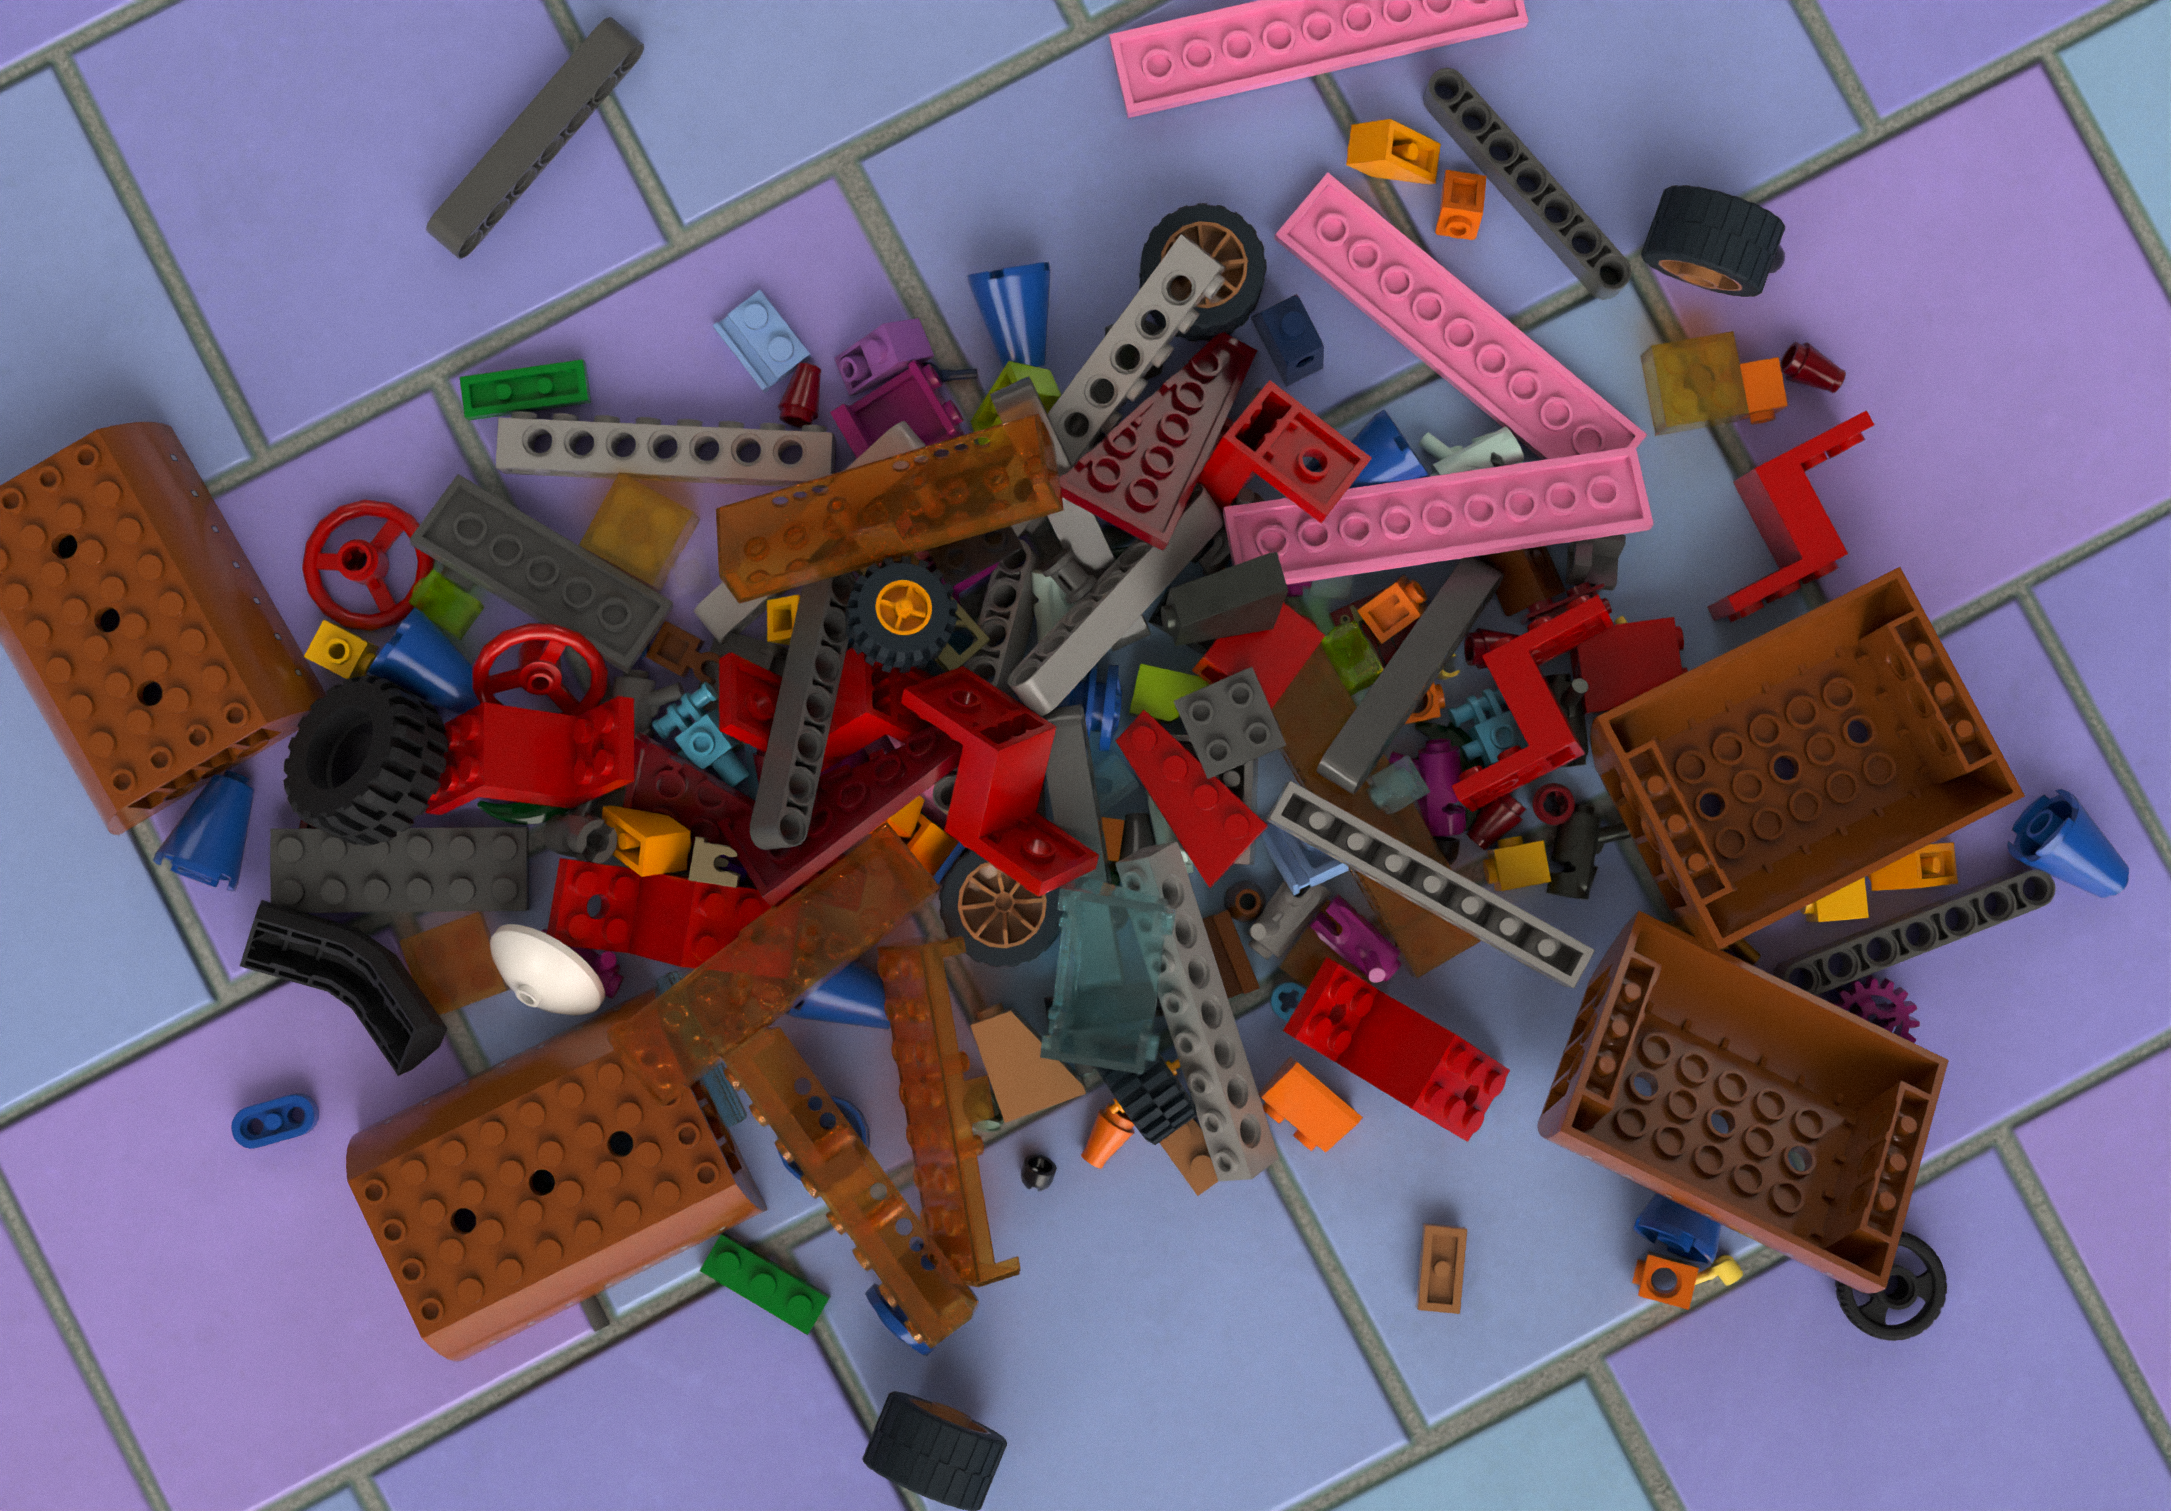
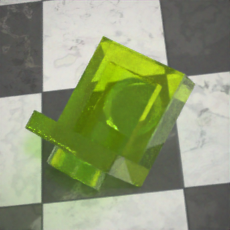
(446, 604)
(1352, 657)

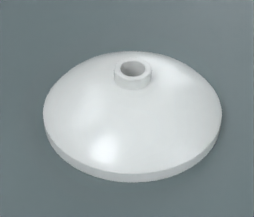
(545, 971)

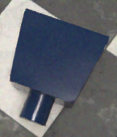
(1289, 339)

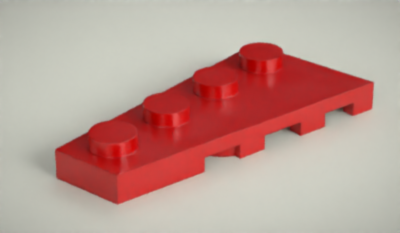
(1201, 811)

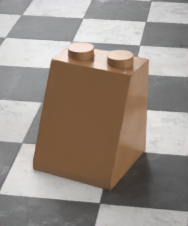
(1014, 1066)

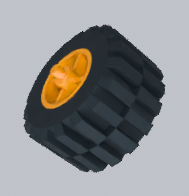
(900, 614)
(1151, 1099)

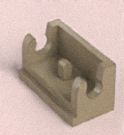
(706, 861)

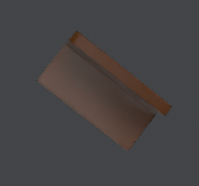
(1526, 579)
(1230, 955)

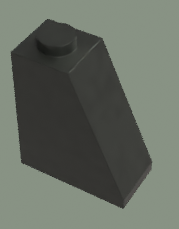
(1227, 602)

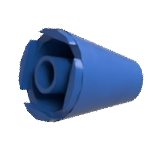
(1015, 310)
(1390, 453)
(426, 665)
(212, 833)
(2068, 845)
(848, 998)
(1680, 1229)

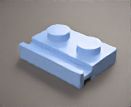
(762, 341)
(1299, 861)

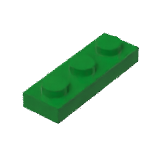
(525, 389)
(765, 1283)

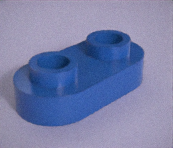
(276, 1119)

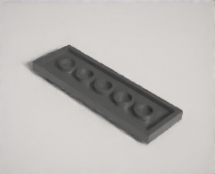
(541, 572)
(410, 873)

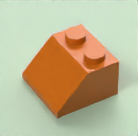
(1307, 1105)

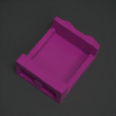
(907, 398)

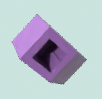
(883, 355)

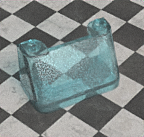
(1107, 976)

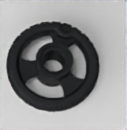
(1929, 1286)

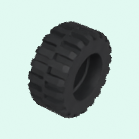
(365, 760)

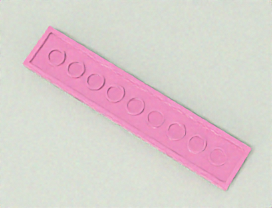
(1288, 41)
(1451, 327)
(1448, 516)

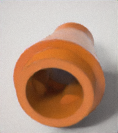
(1107, 1136)

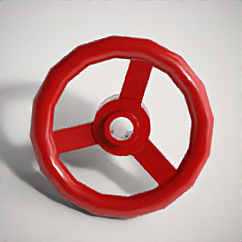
(350, 561)
(540, 666)

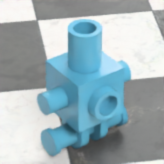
(1491, 735)
(702, 741)

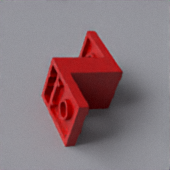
(1271, 442)
(1791, 519)
(1532, 702)
(864, 708)
(536, 755)
(1000, 780)
(649, 915)
(1397, 1050)

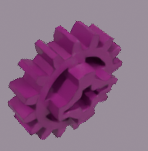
(1886, 1014)

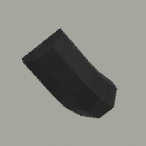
(352, 970)

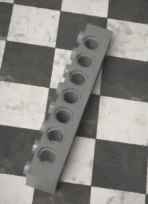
(1182, 259)
(519, 433)
(1430, 885)
(1203, 1022)

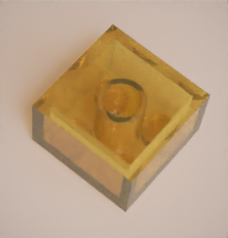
(1694, 383)
(639, 531)

